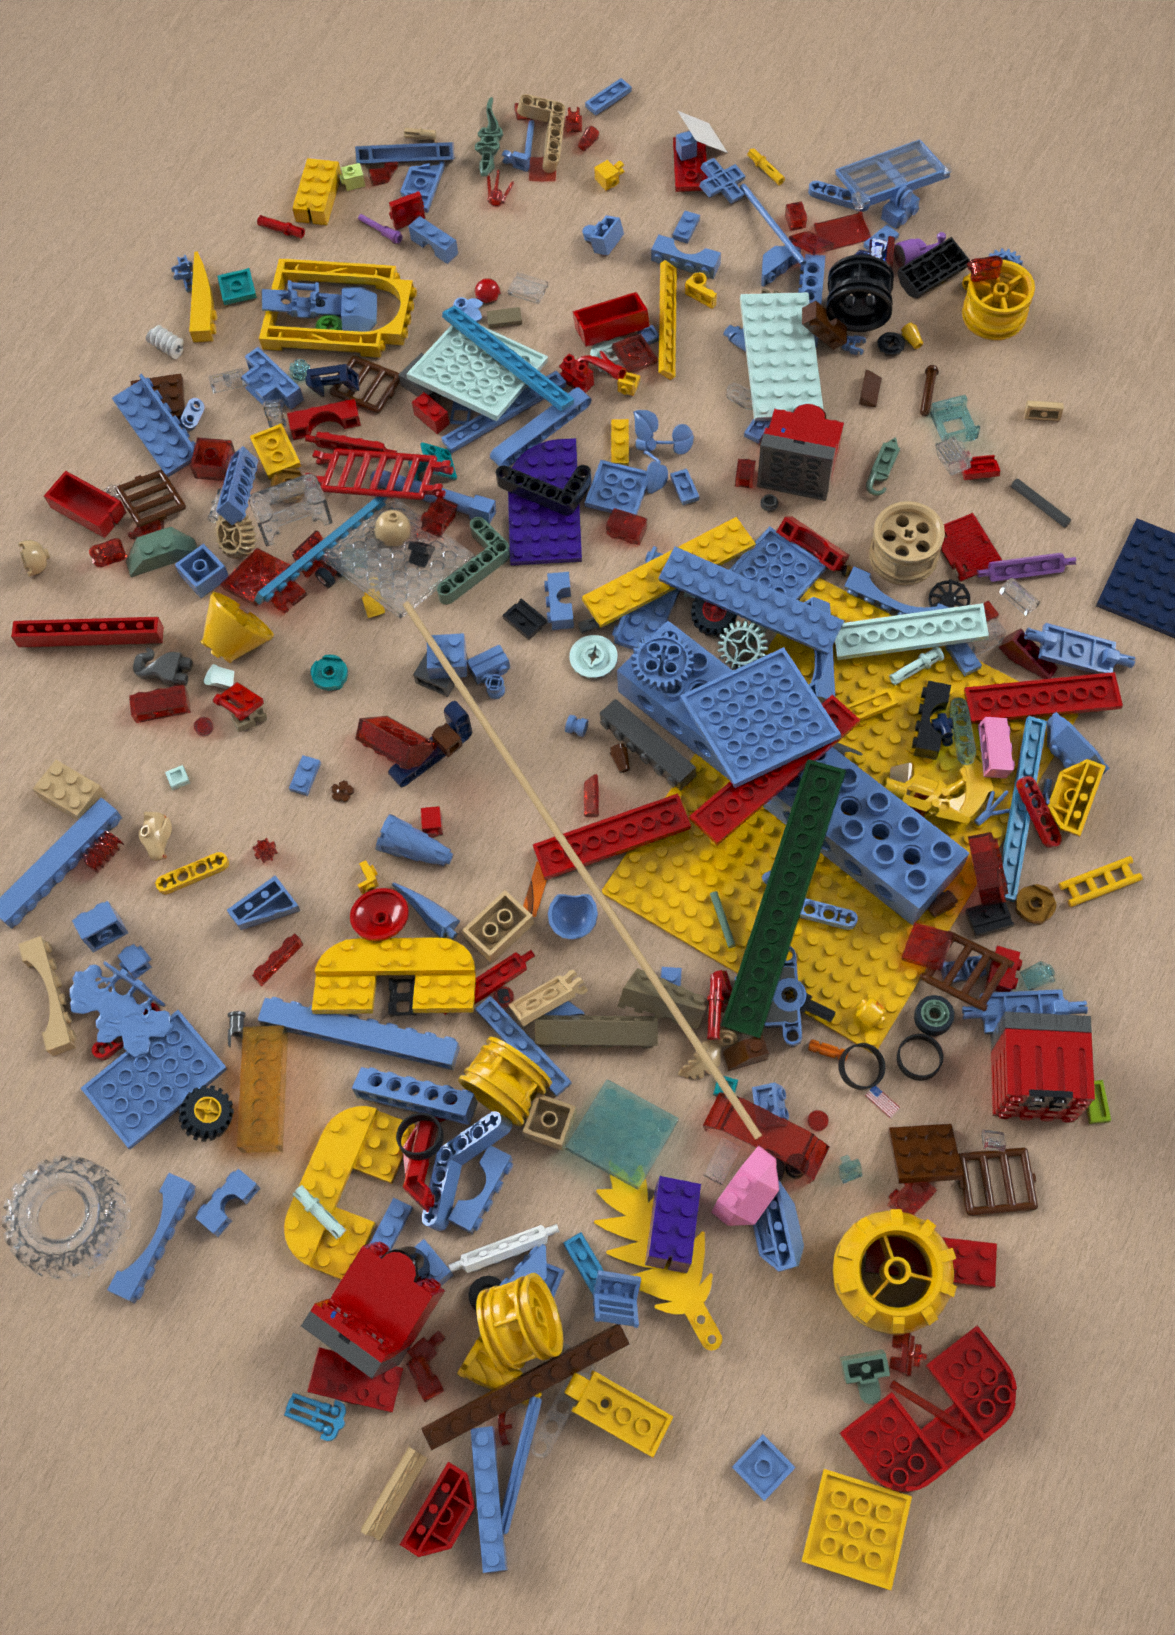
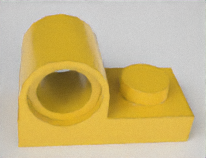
(696, 288)

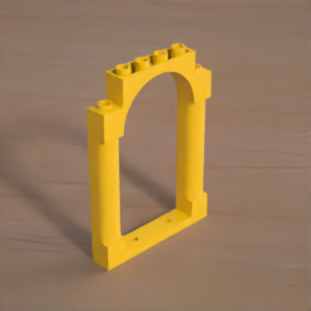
(366, 343)

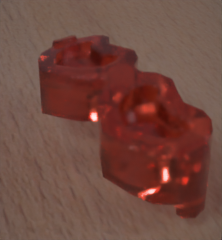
(502, 1428)

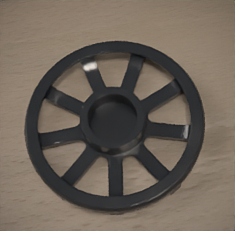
(949, 598)

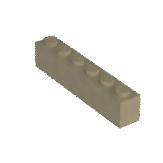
(596, 1030)

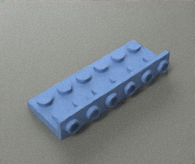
(156, 426)
(645, 619)

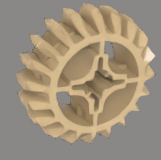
(235, 539)

